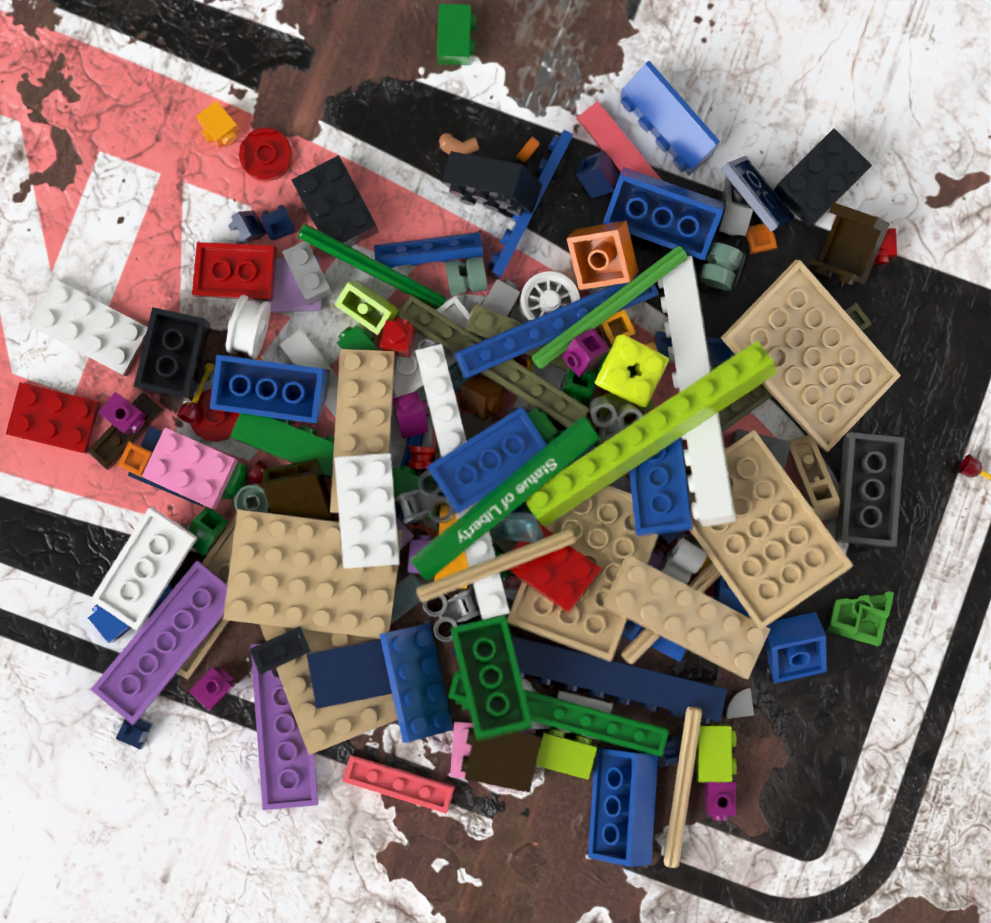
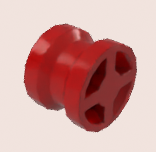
(421, 456)

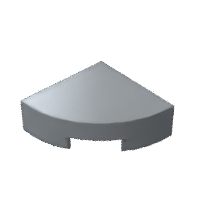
(740, 705)

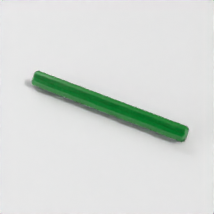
(371, 266)

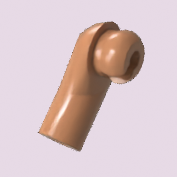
(449, 144)

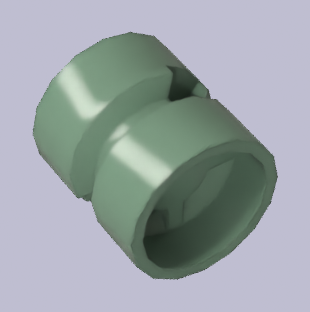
(721, 263)
(475, 273)
(251, 498)

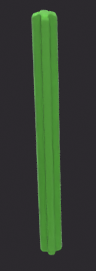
(610, 306)

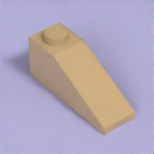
(814, 478)

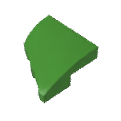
(861, 617)

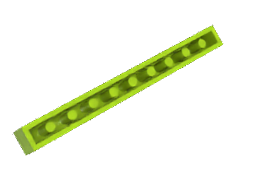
(652, 433)

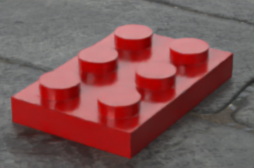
(234, 271)
(52, 418)
(558, 575)

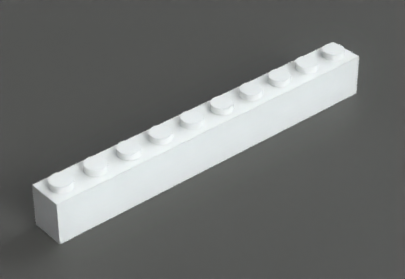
(692, 362)
(450, 436)

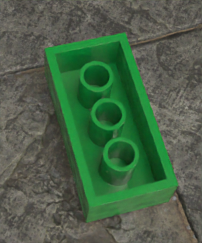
(491, 678)

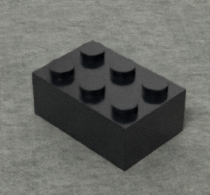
(822, 177)
(491, 183)
(335, 202)
(172, 354)

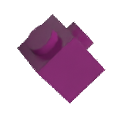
(585, 352)
(123, 414)
(411, 414)
(213, 687)
(720, 800)

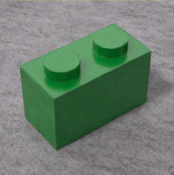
(454, 34)

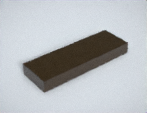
(112, 443)

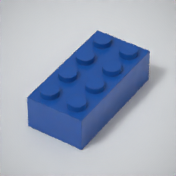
(665, 212)

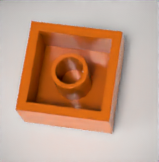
(602, 255)

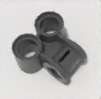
(423, 503)

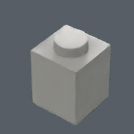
(502, 297)

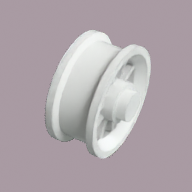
(545, 294)
(248, 327)

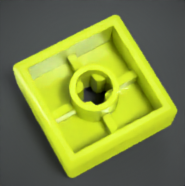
(615, 376)

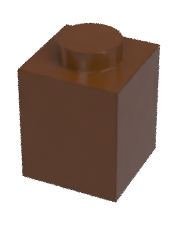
(481, 397)

